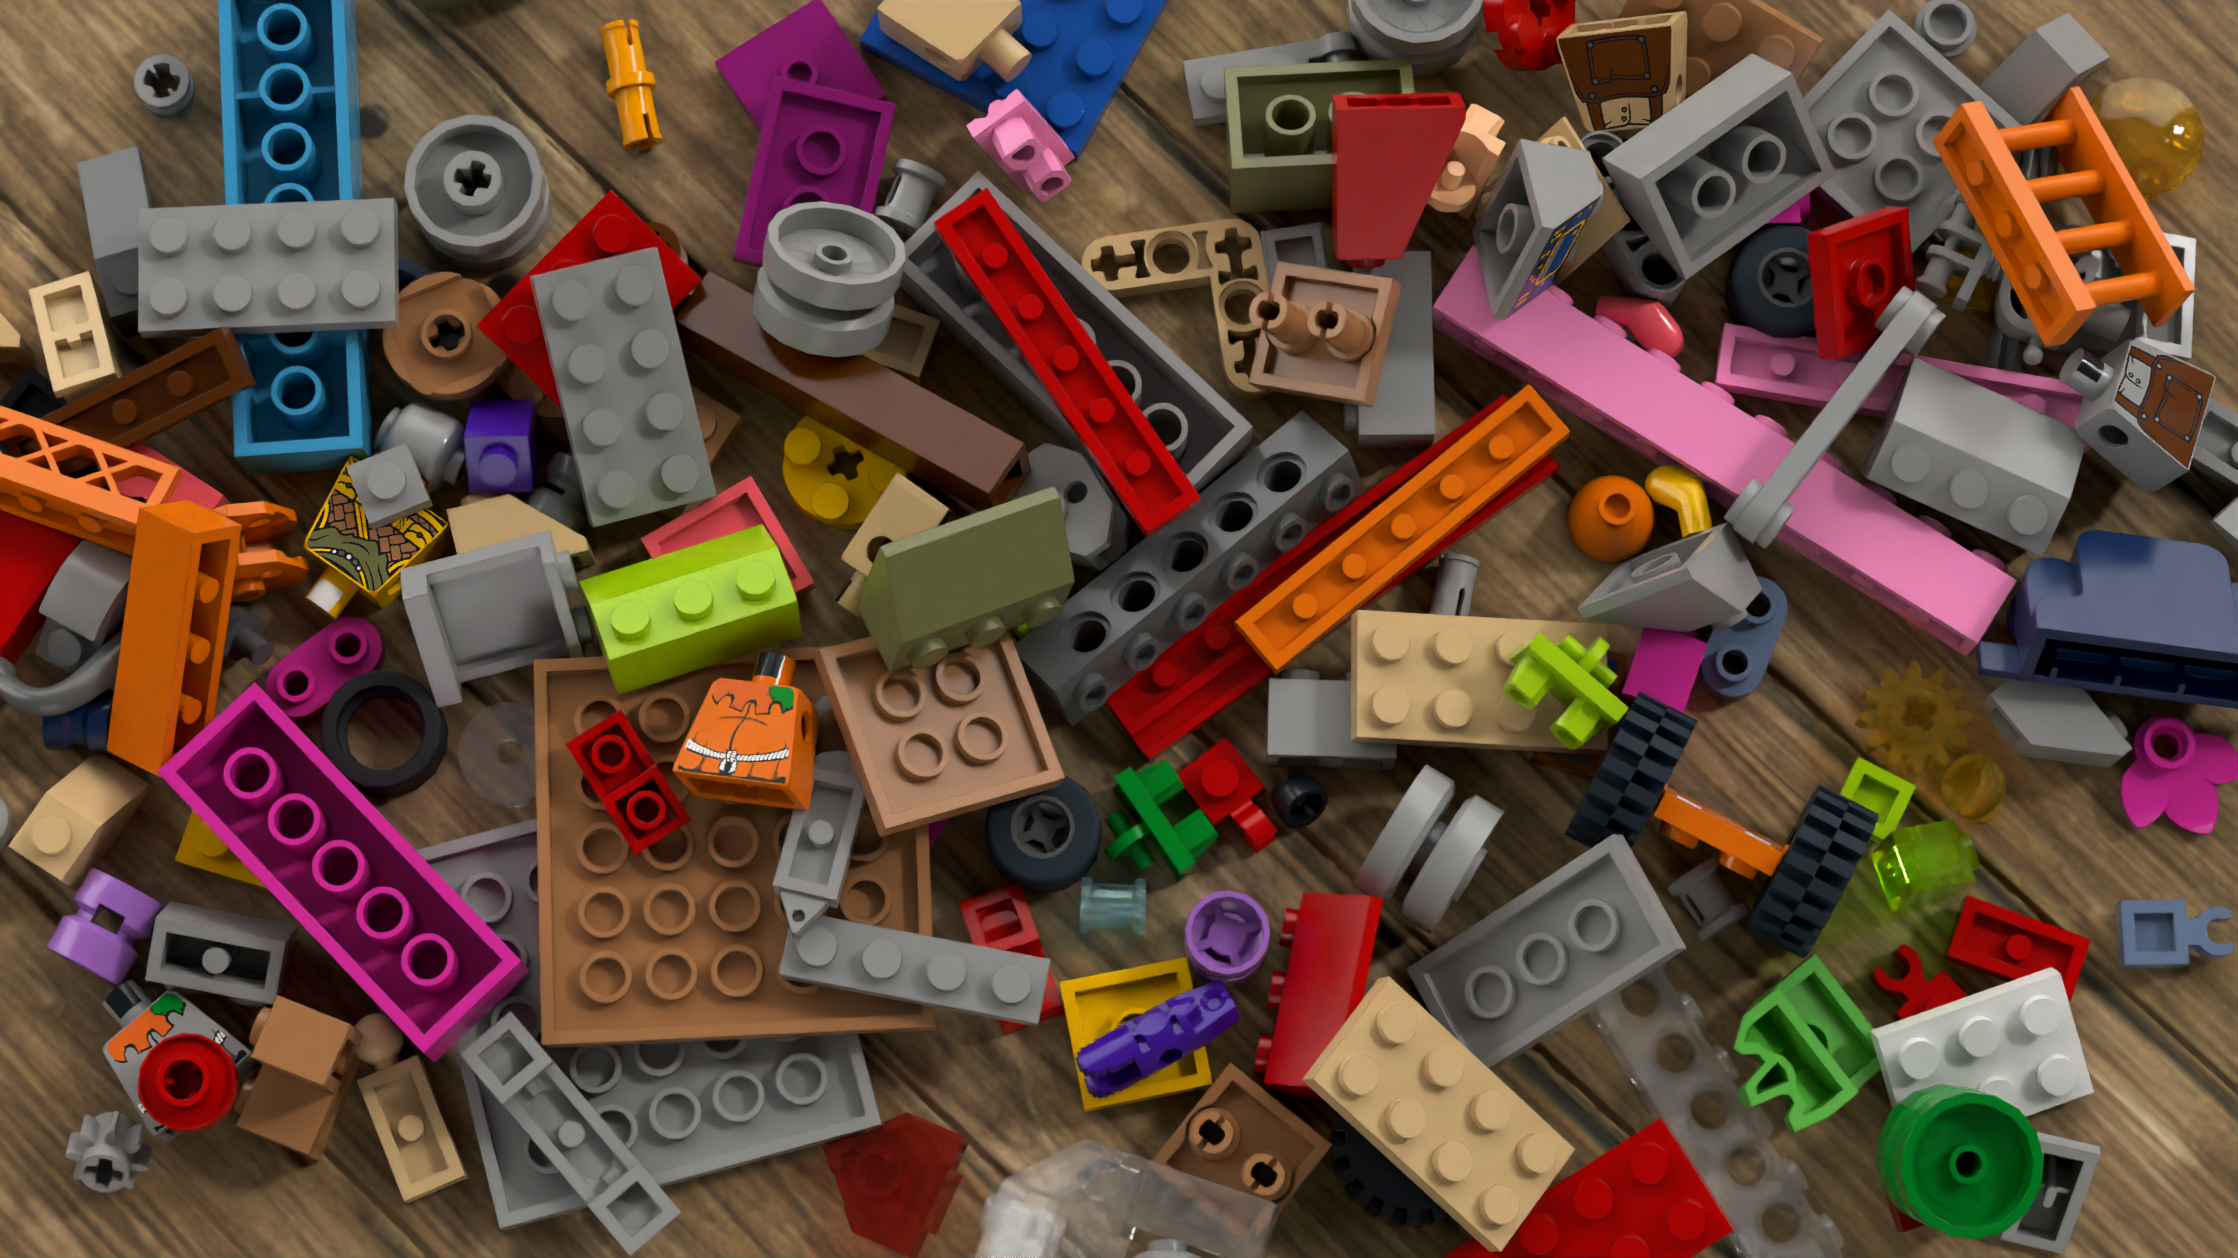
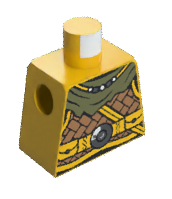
(367, 558)

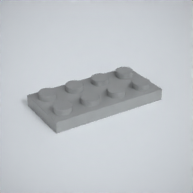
(268, 267)
(623, 386)
(1548, 955)

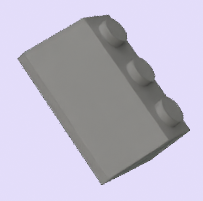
(1720, 164)
(1976, 456)

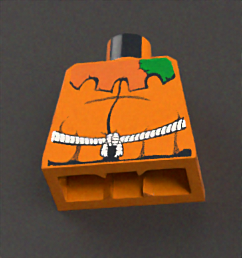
(753, 740)

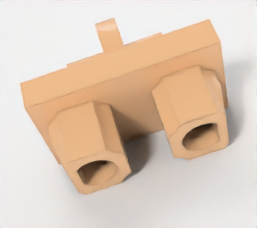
(1469, 163)

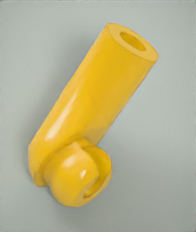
(1682, 493)

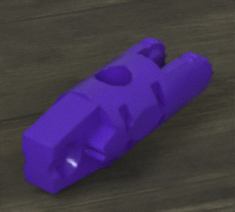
(1156, 1039)

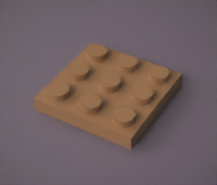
(938, 734)

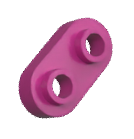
(324, 667)

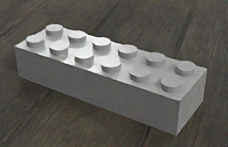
(1181, 407)

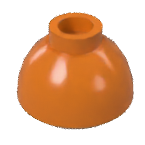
(1612, 518)

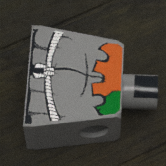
(149, 1023)

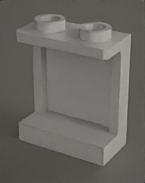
(493, 611)

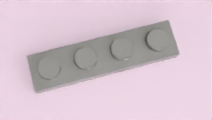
(917, 969)

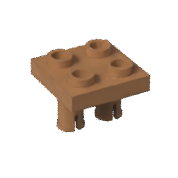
(1323, 333)
(1244, 1141)

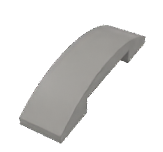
(570, 1133)

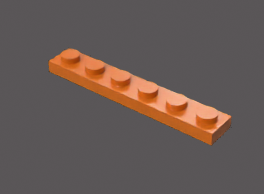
(1402, 529)

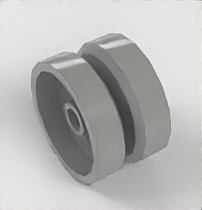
(1426, 31)
(478, 193)
(828, 279)
(1434, 853)

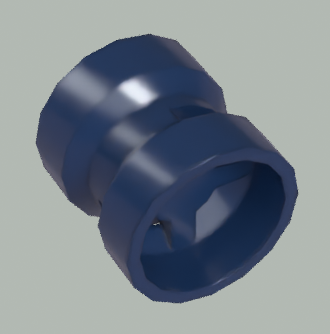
(82, 726)

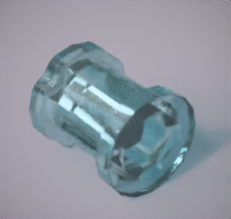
(1112, 906)

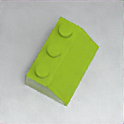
(692, 608)

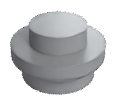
(1946, 27)

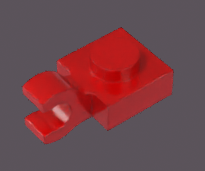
(1225, 790)

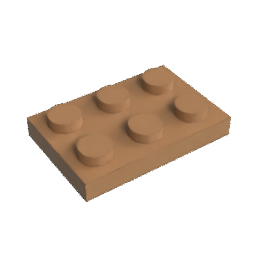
(1730, 30)

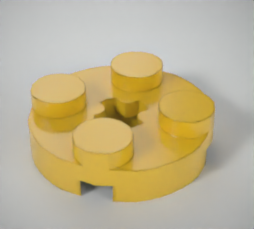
(826, 497)

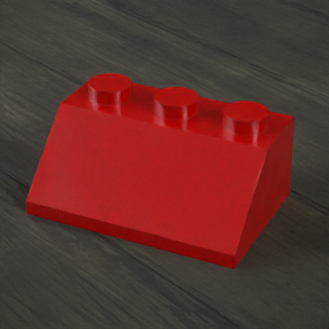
(1321, 988)

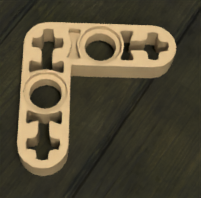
(1203, 269)

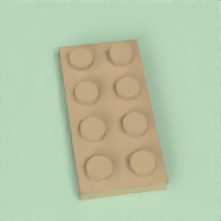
(1444, 681)
(1439, 1114)

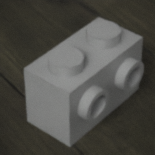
(221, 954)

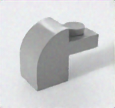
(83, 605)

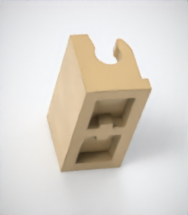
(76, 336)

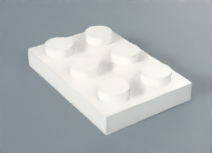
(1999, 1041)

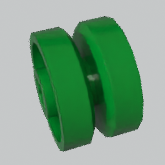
(1964, 1129)

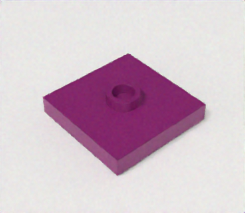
(800, 48)

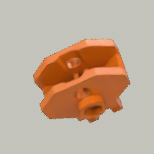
(259, 562)

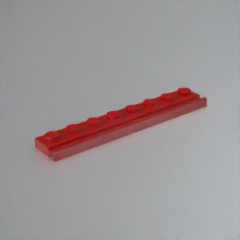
(1216, 664)

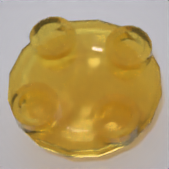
(2152, 132)

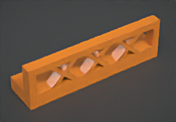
(77, 504)

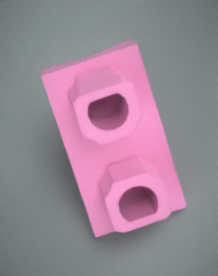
(1024, 146)

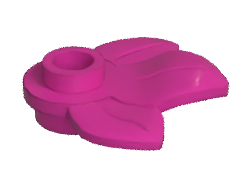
(2178, 785)

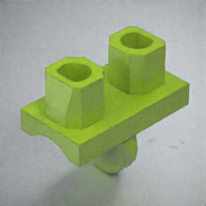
(1574, 679)

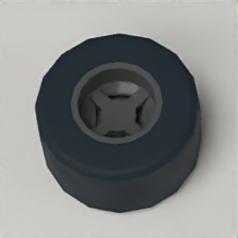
(1780, 258)
(1037, 817)

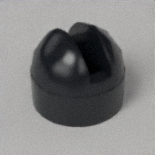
(1298, 800)

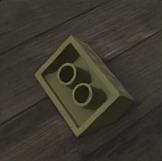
(1283, 128)
(968, 581)

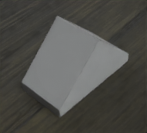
(2044, 69)
(2064, 1185)

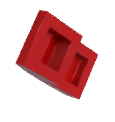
(1005, 923)

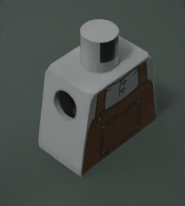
(2140, 409)

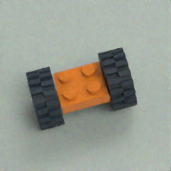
(1803, 876)

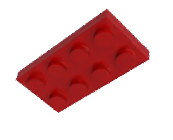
(1624, 1204)

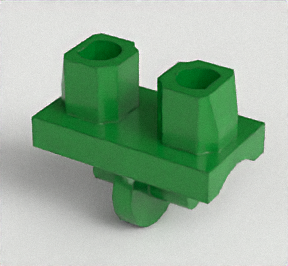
(1143, 797)

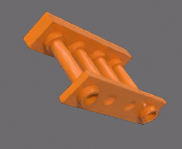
(2025, 241)

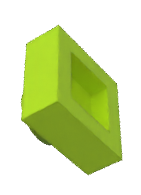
(1878, 792)

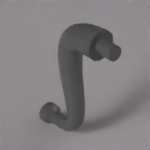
(99, 672)

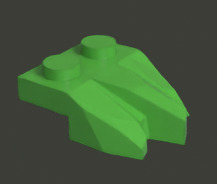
(1807, 1044)

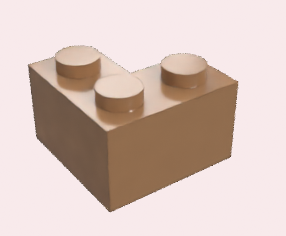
(301, 1078)

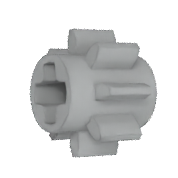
(108, 1152)

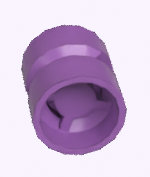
(1226, 937)
(95, 947)

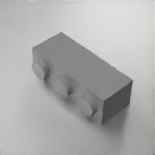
(1405, 393)

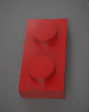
(2013, 944)

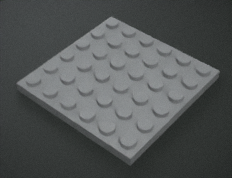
(672, 1103)

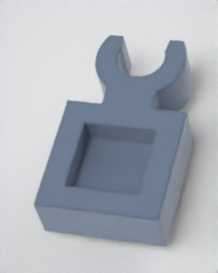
(2161, 935)

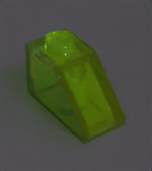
(1924, 864)

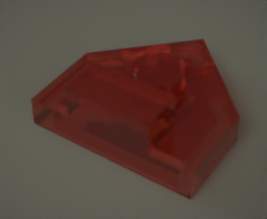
(898, 1180)

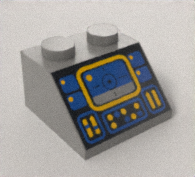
(1534, 221)

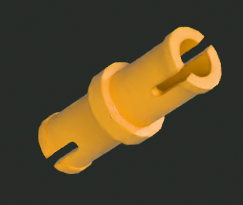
(630, 85)

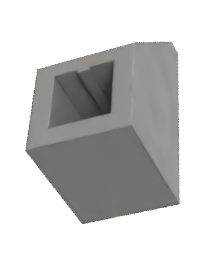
(2056, 724)

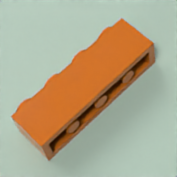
(172, 631)

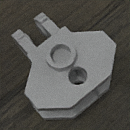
(1092, 515)

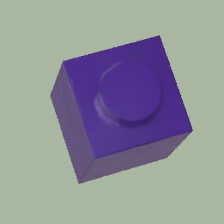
(502, 446)

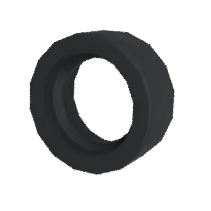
(369, 687)

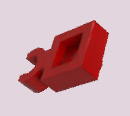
(1914, 988)

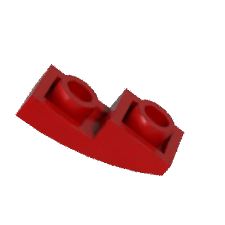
(628, 782)

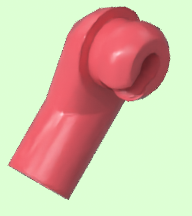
(1646, 321)

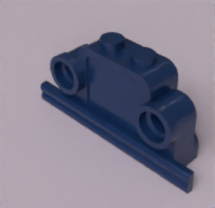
(2125, 621)

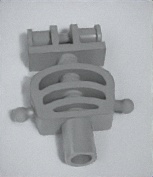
(1957, 232)

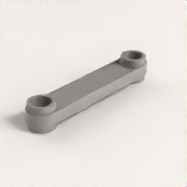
(1764, 508)

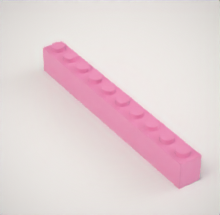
(1696, 427)

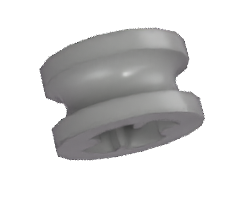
(152, 69)

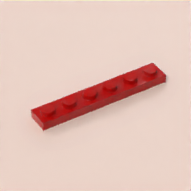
(1067, 363)

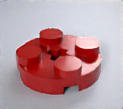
(1528, 34)

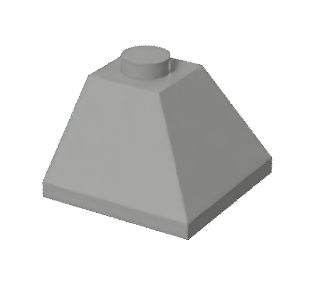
(1679, 585)

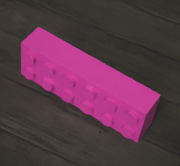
(344, 872)

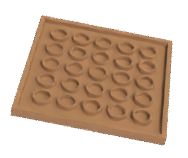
(690, 928)

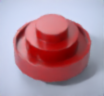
(188, 1082)

